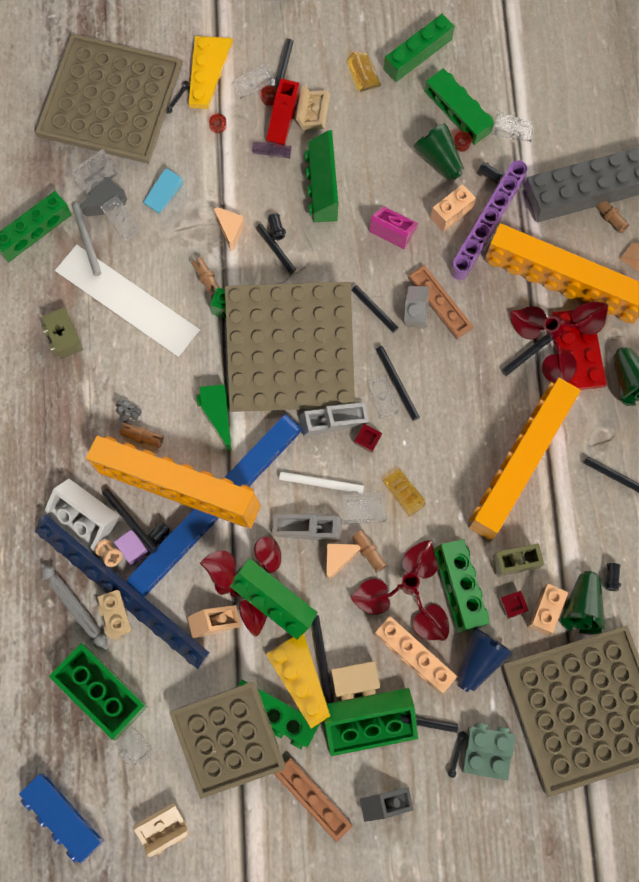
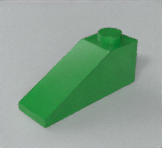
(214, 407)

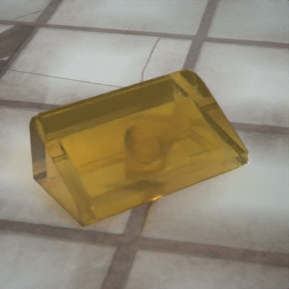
(362, 71)

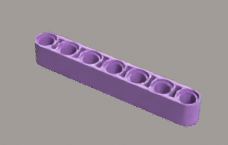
(493, 212)

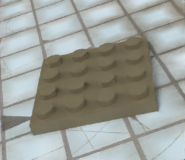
(227, 739)

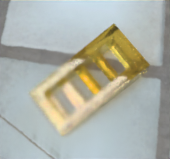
(419, 501)

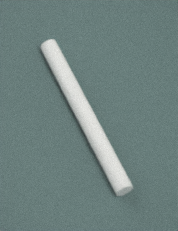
(321, 482)

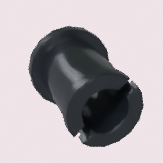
(490, 172)
(277, 230)
(158, 532)
(612, 577)

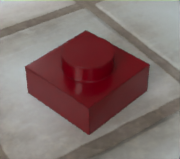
(368, 438)
(514, 604)

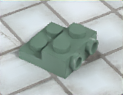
(488, 751)

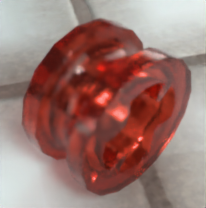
(268, 90)
(220, 127)
(462, 135)

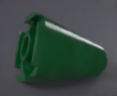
(441, 152)
(627, 372)
(585, 606)

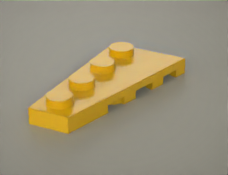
(207, 66)
(297, 672)

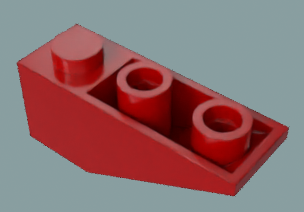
(283, 111)

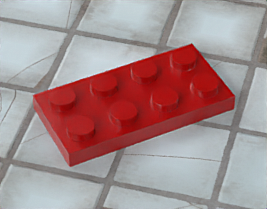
(586, 351)

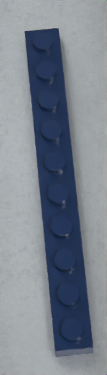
(133, 601)

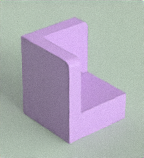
(131, 547)

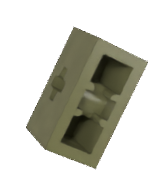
(59, 322)
(518, 560)

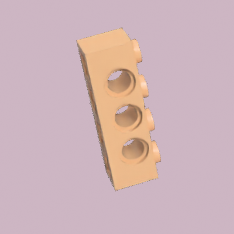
(415, 655)

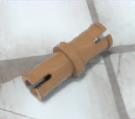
(612, 214)
(206, 276)
(141, 435)
(369, 551)

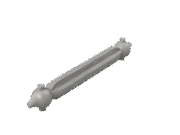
(74, 606)

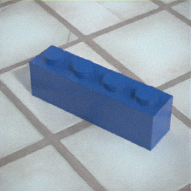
(61, 818)

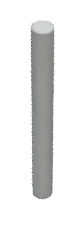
(86, 239)

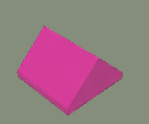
(392, 227)

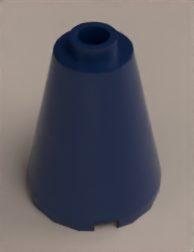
(480, 660)

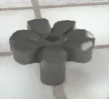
(127, 410)

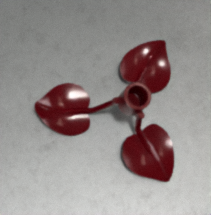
(531, 320)
(417, 562)
(221, 567)

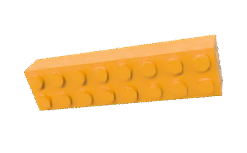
(564, 272)
(526, 455)
(174, 481)

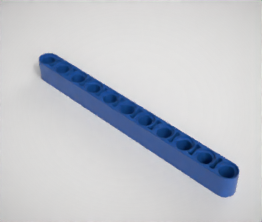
(198, 522)

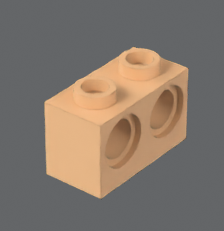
(452, 207)
(547, 609)

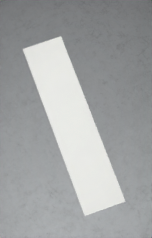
(128, 301)

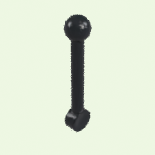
(186, 86)
(461, 736)

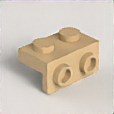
(312, 109)
(114, 614)
(161, 830)

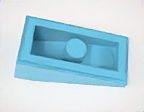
(163, 190)

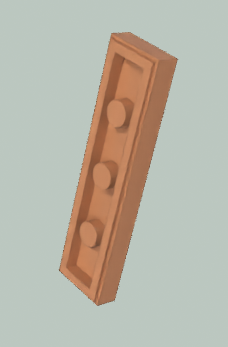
(442, 303)
(313, 800)

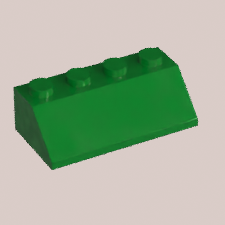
(322, 178)
(370, 722)

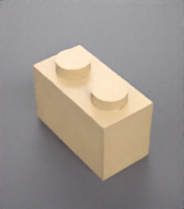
(355, 679)

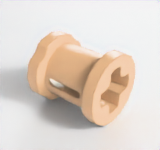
(107, 553)

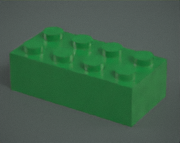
(98, 692)

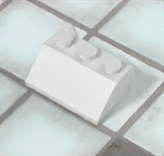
(80, 514)

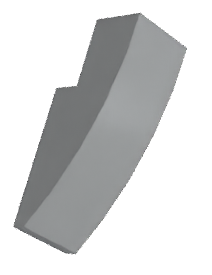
(333, 418)
(307, 527)

